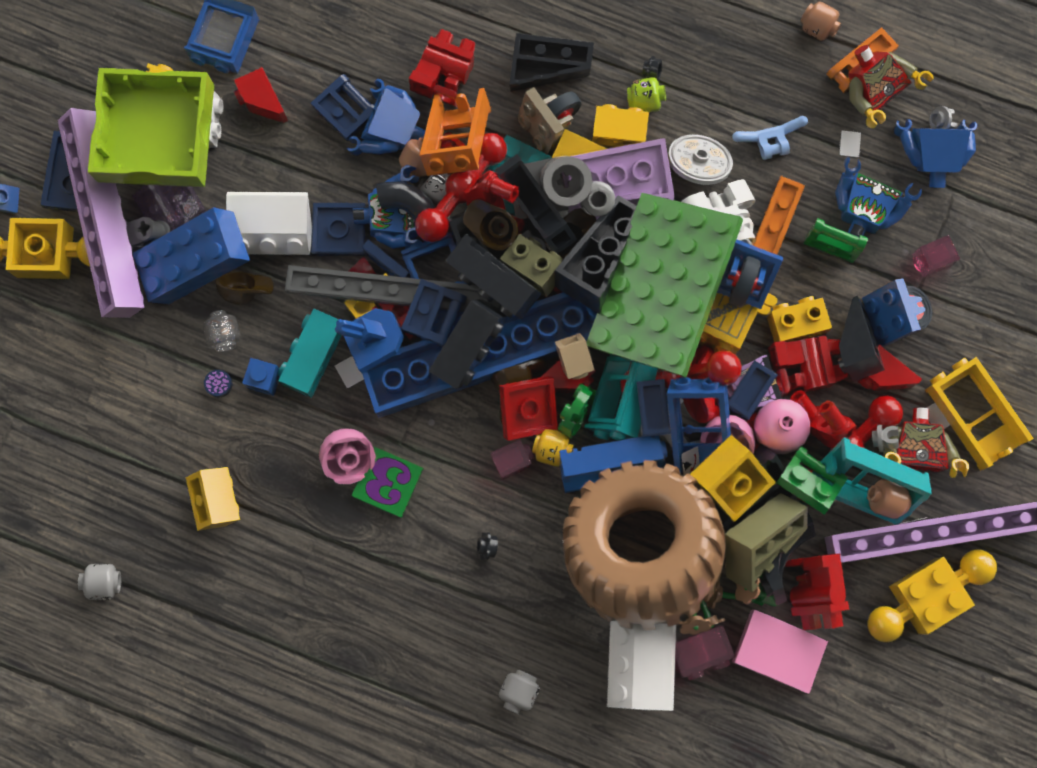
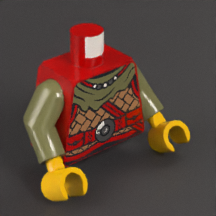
(879, 80)
(925, 446)

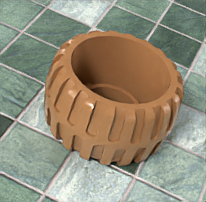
(649, 590)

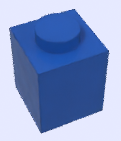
(261, 377)

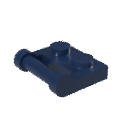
(338, 112)
(425, 309)

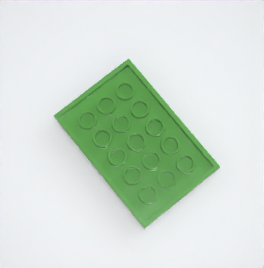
(665, 283)

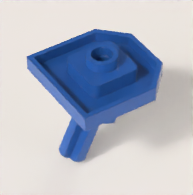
(371, 337)

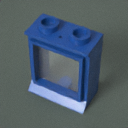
(222, 34)

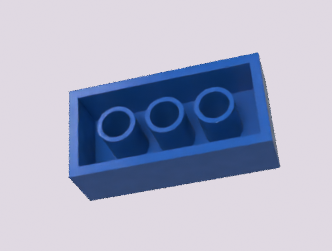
(191, 256)

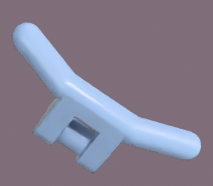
(777, 133)

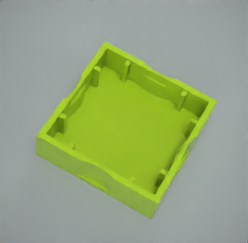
(151, 127)

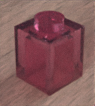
(935, 256)
(512, 459)

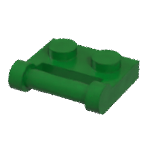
(835, 241)
(808, 485)

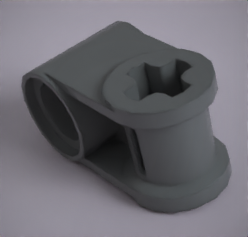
(145, 231)

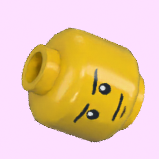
(548, 446)

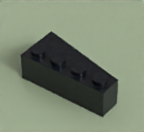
(593, 261)

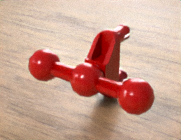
(467, 186)
(717, 366)
(831, 426)

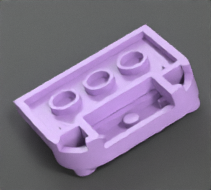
(631, 170)

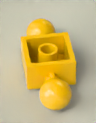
(41, 248)
(931, 595)

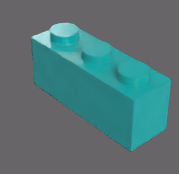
(310, 353)

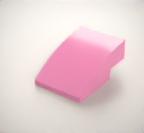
(780, 651)

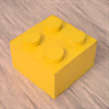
(733, 478)

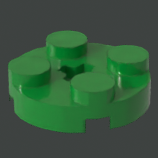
(575, 414)

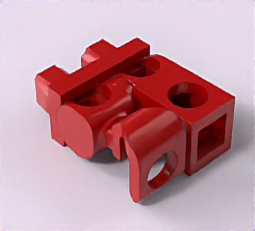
(446, 59)
(815, 362)
(819, 591)

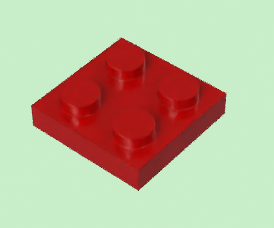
(528, 407)

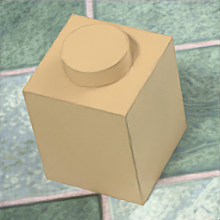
(574, 356)

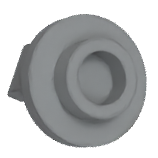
(942, 118)
(881, 438)

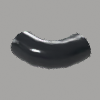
(404, 197)

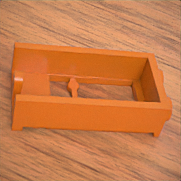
(459, 158)

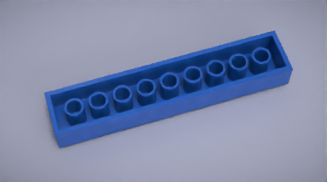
(406, 378)

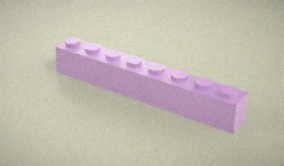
(101, 222)
(933, 532)

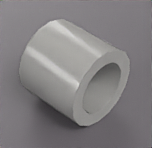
(578, 186)

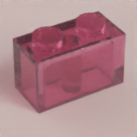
(702, 652)

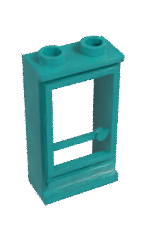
(628, 418)
(846, 455)

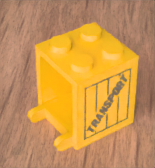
(729, 324)

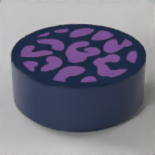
(218, 383)

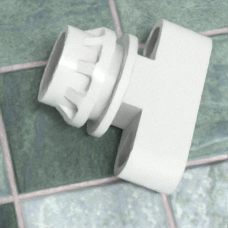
(733, 201)

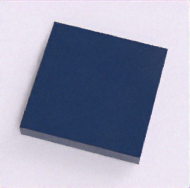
(335, 230)

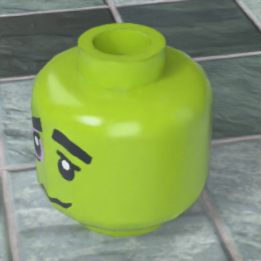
(646, 94)

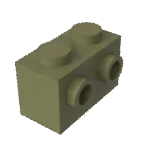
(532, 263)

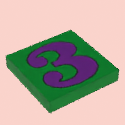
(389, 483)

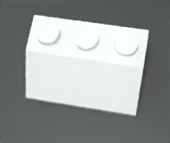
(273, 221)
(641, 667)

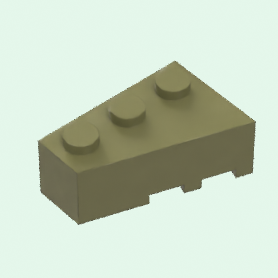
(761, 537)

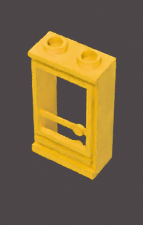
(1000, 441)

